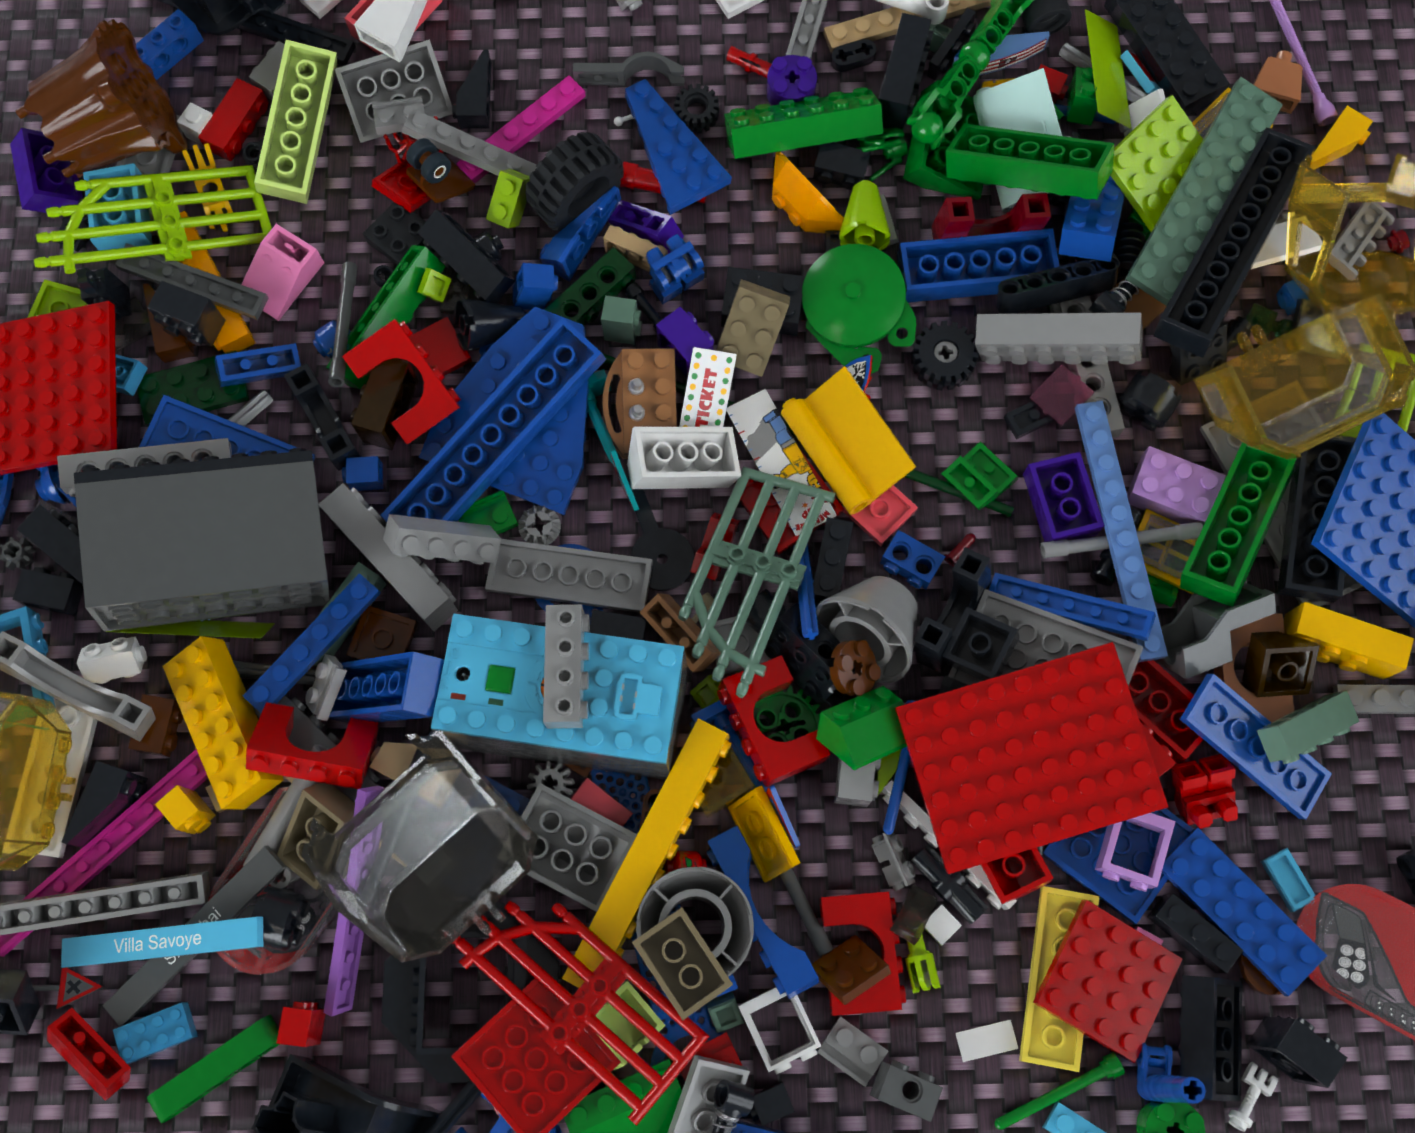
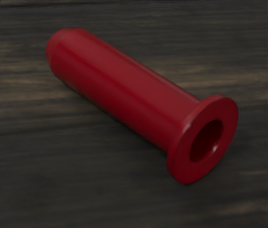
(954, 555)

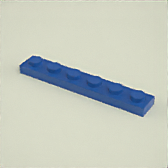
(1078, 607)
(312, 643)

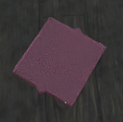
(1061, 395)

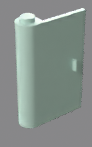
(1020, 106)

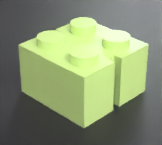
(622, 1027)

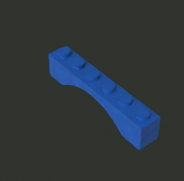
(790, 964)

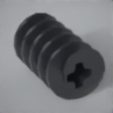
(1128, 246)

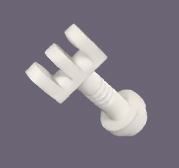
(1240, 1118)

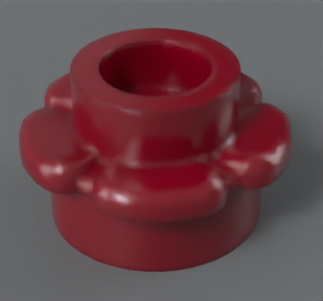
(1398, 241)

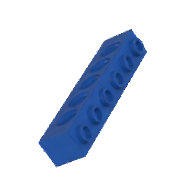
(169, 43)

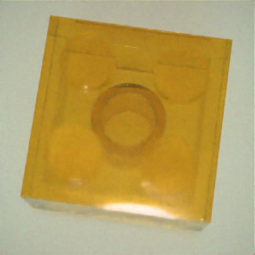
(728, 785)

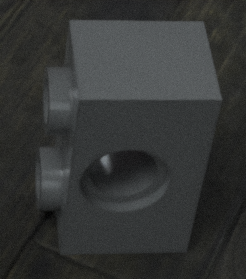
(921, 1099)

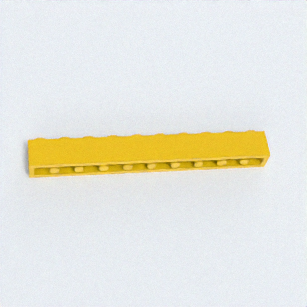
(654, 842)

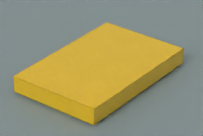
(763, 834)

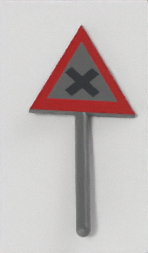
(71, 987)

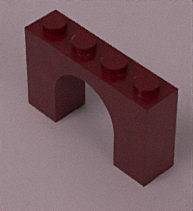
(958, 219)

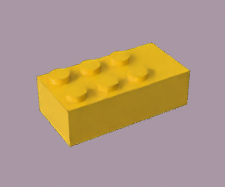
(1350, 641)

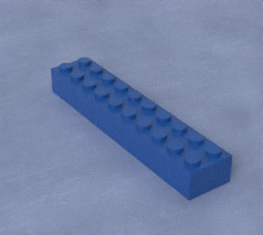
(500, 427)

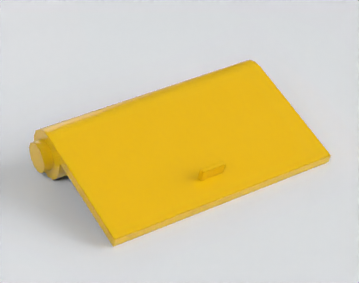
(848, 441)

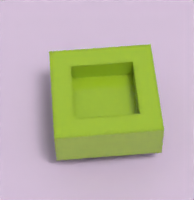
(434, 285)

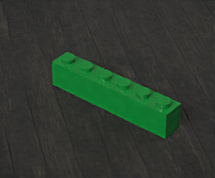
(394, 301)

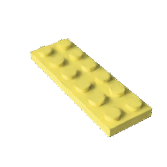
(1044, 1036)

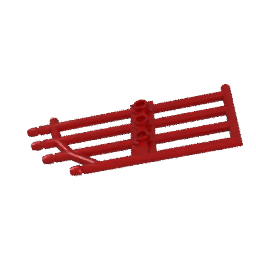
(588, 1000)

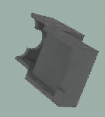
(1201, 631)

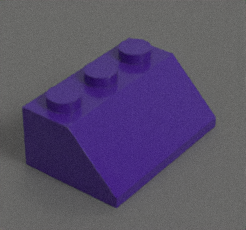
(41, 183)

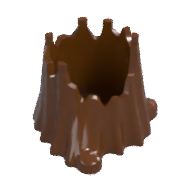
(102, 104)

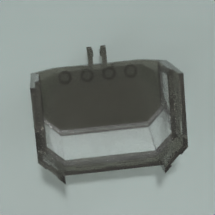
(424, 854)

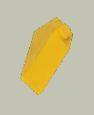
(1342, 137)

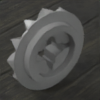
(550, 530)

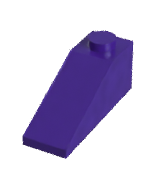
(645, 223)

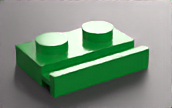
(492, 511)

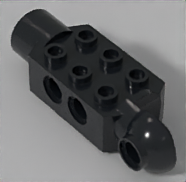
(805, 658)

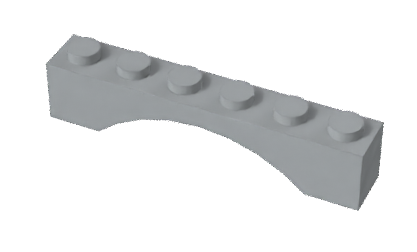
(96, 701)

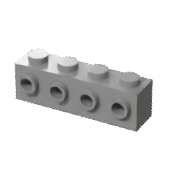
(441, 539)
(565, 666)

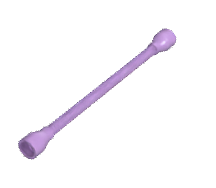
(1323, 109)

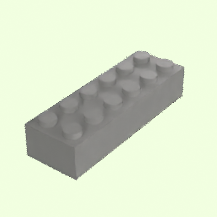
(1060, 338)
(366, 531)

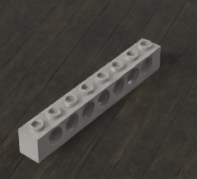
(104, 903)

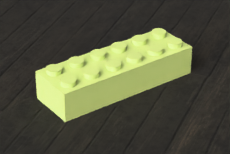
(296, 122)

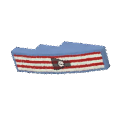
(1014, 50)

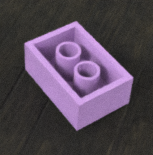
(1174, 487)

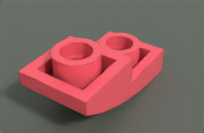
(601, 802)

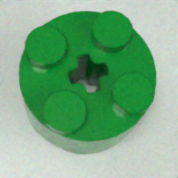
(1157, 1116)

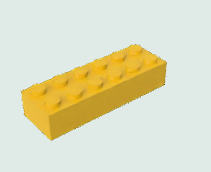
(218, 720)

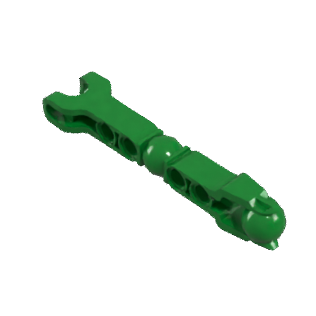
(973, 58)

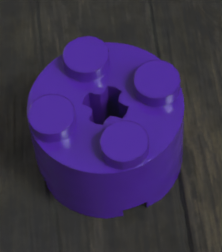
(791, 79)

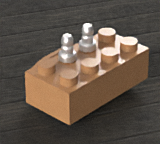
(643, 394)

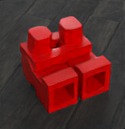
(1205, 790)

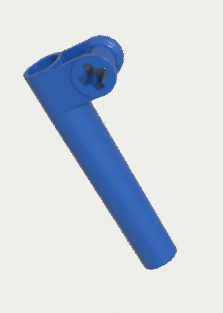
(1158, 1084)

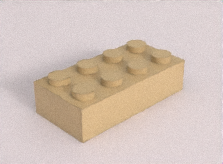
(630, 246)

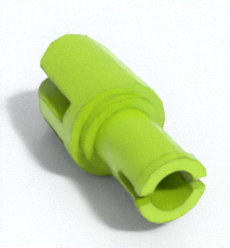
(918, 965)

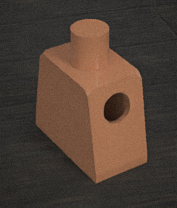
(1281, 80)

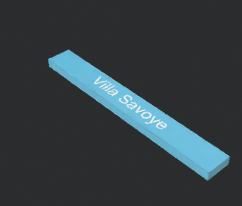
(162, 942)

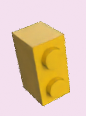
(185, 810)

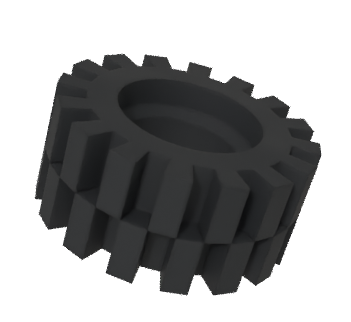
(701, 96)

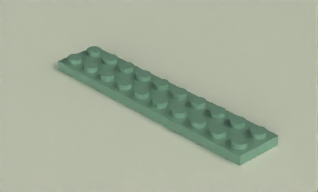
(1203, 190)

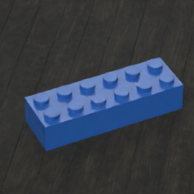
(972, 263)
(389, 688)

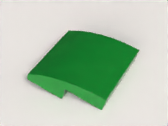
(980, 476)

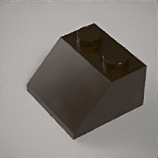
(1279, 664)

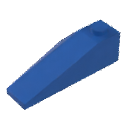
(574, 241)

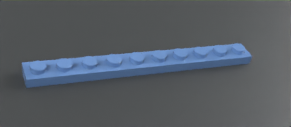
(1118, 521)

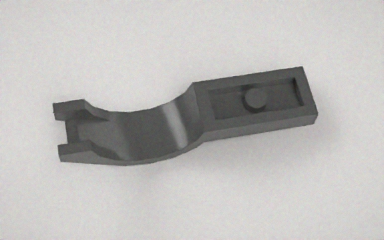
(620, 72)

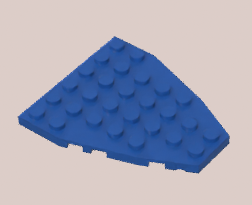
(554, 459)

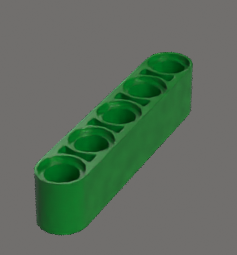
(214, 1069)

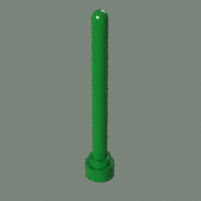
(1108, 1068)

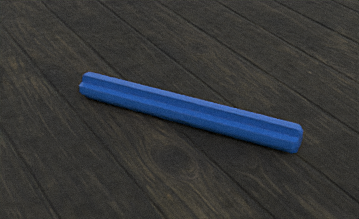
(807, 600)

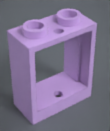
(1138, 881)

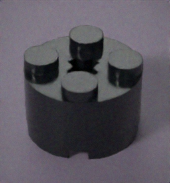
(1149, 400)
(282, 917)

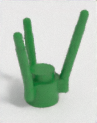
(892, 149)

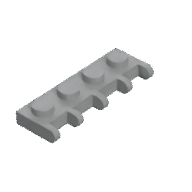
(1358, 237)

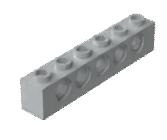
(1096, 374)
(137, 456)

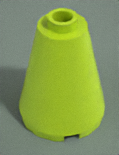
(865, 218)

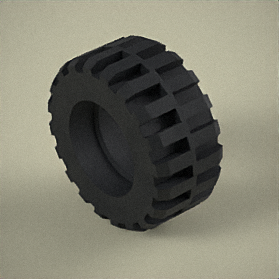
(572, 178)

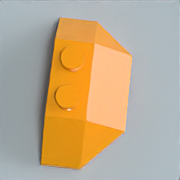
(801, 200)

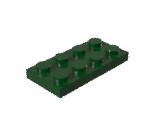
(189, 383)

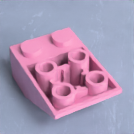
(282, 269)

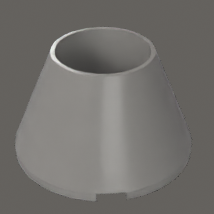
(879, 613)
(717, 891)

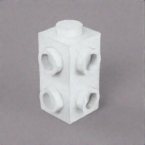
(111, 660)

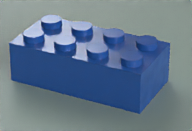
(1092, 224)

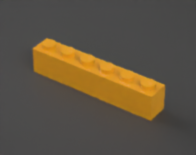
(234, 333)

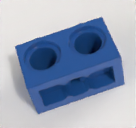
(915, 554)

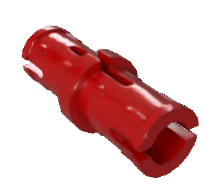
(735, 56)

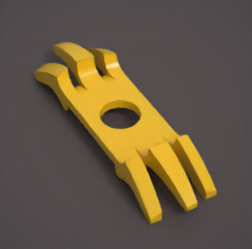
(209, 206)

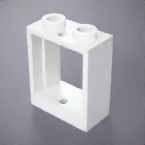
(783, 1062)

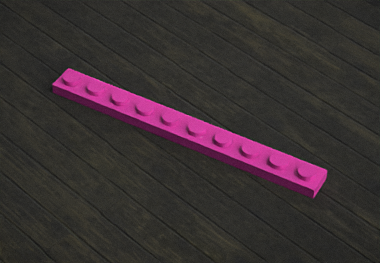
(113, 839)

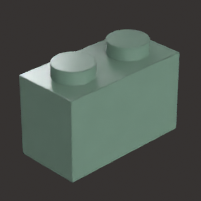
(621, 320)

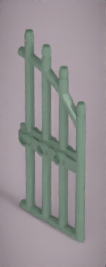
(754, 564)

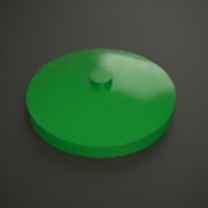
(853, 295)

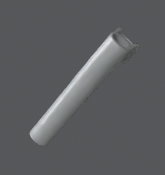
(278, 824)

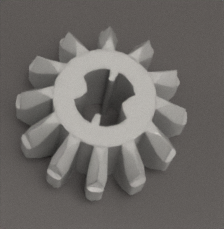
(555, 774)

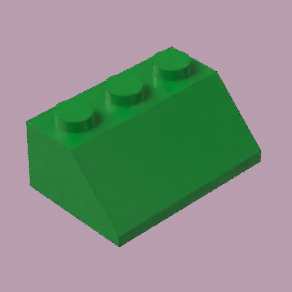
(862, 728)

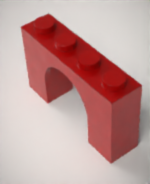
(394, 342)
(771, 758)
(341, 766)
(874, 913)

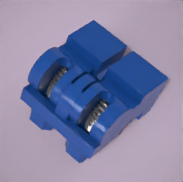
(676, 270)

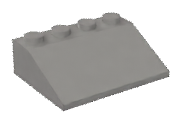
(387, 80)
(575, 847)

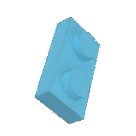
(1066, 1121)

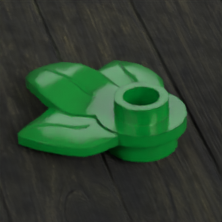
(880, 139)

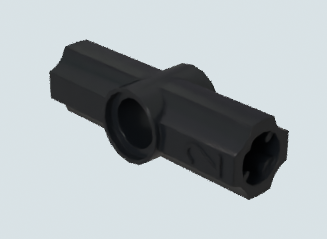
(949, 887)

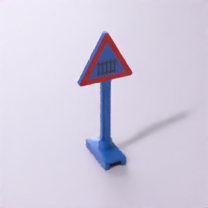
(719, 716)

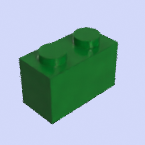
(1082, 97)

